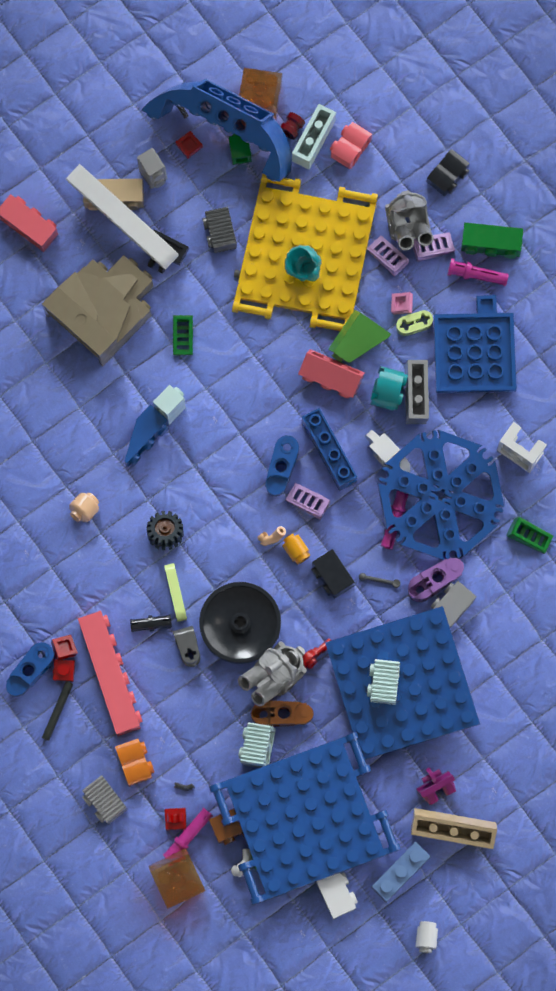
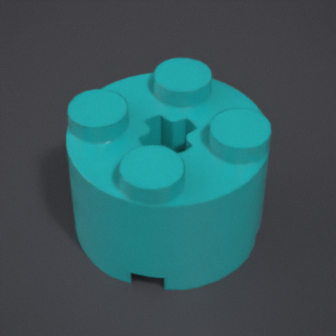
(387, 388)

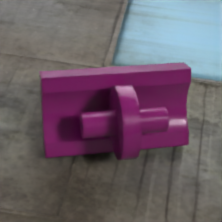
(434, 782)

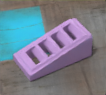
(430, 254)
(403, 260)
(311, 494)

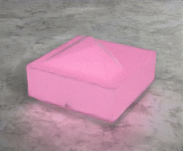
(401, 303)

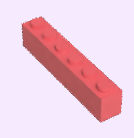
(109, 674)

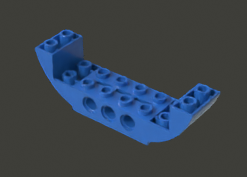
(234, 115)

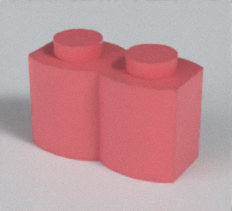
(350, 145)

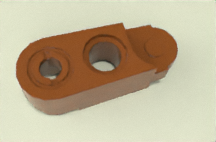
(299, 713)

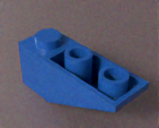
(146, 430)

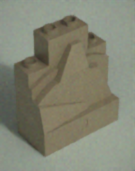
(102, 306)

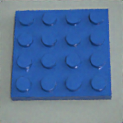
(474, 352)

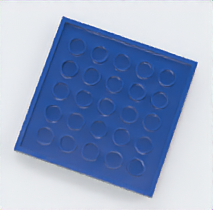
(431, 683)

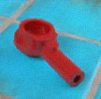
(309, 657)

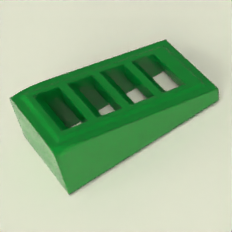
(182, 318)
(527, 541)

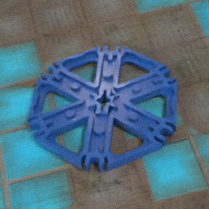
(426, 507)

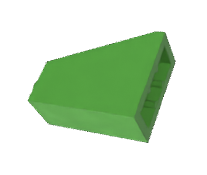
(357, 337)

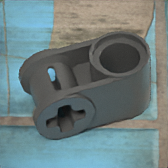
(187, 643)

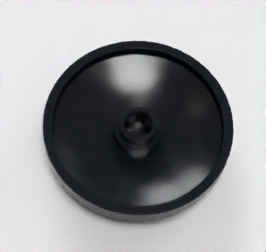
(240, 622)

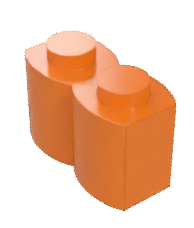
(134, 762)

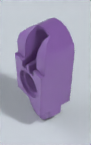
(449, 569)

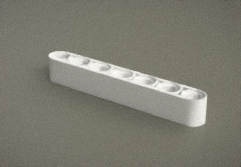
(122, 217)

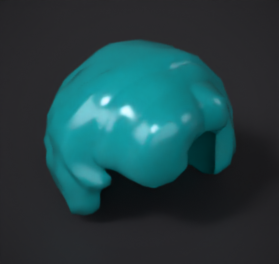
(303, 263)

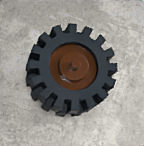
(165, 530)

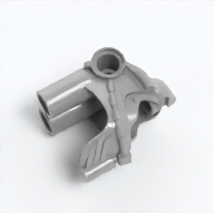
(415, 208)
(274, 673)

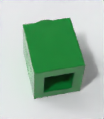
(239, 150)

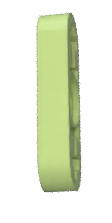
(175, 592)

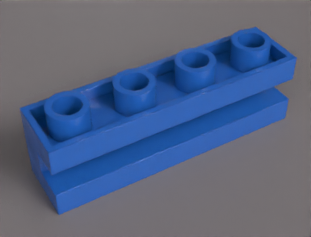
(329, 449)

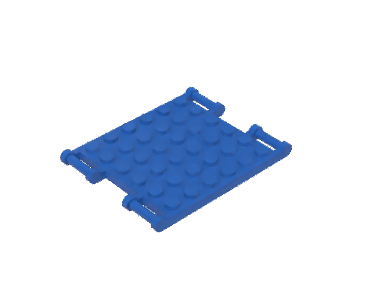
(304, 818)

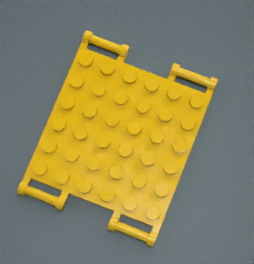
(330, 227)

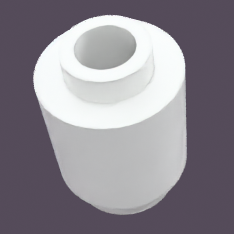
(426, 937)

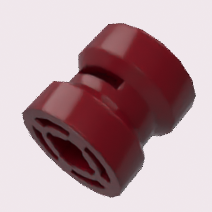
(292, 125)

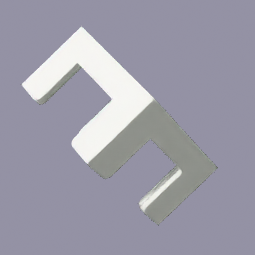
(517, 453)

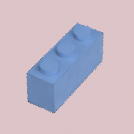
(401, 871)

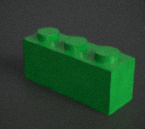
(492, 240)

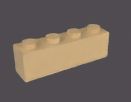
(453, 828)

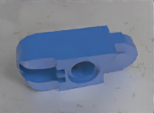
(277, 481)
(18, 682)

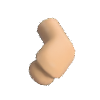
(273, 538)

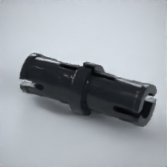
(151, 623)

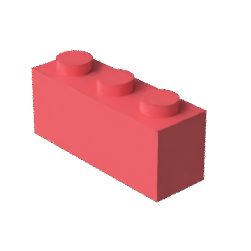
(28, 222)
(331, 374)

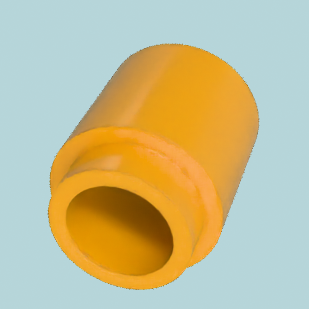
(296, 548)

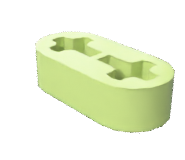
(416, 327)

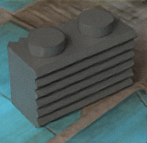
(220, 230)

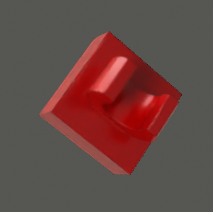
(175, 819)

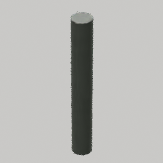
(57, 711)

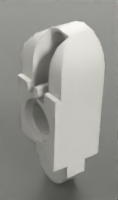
(384, 449)

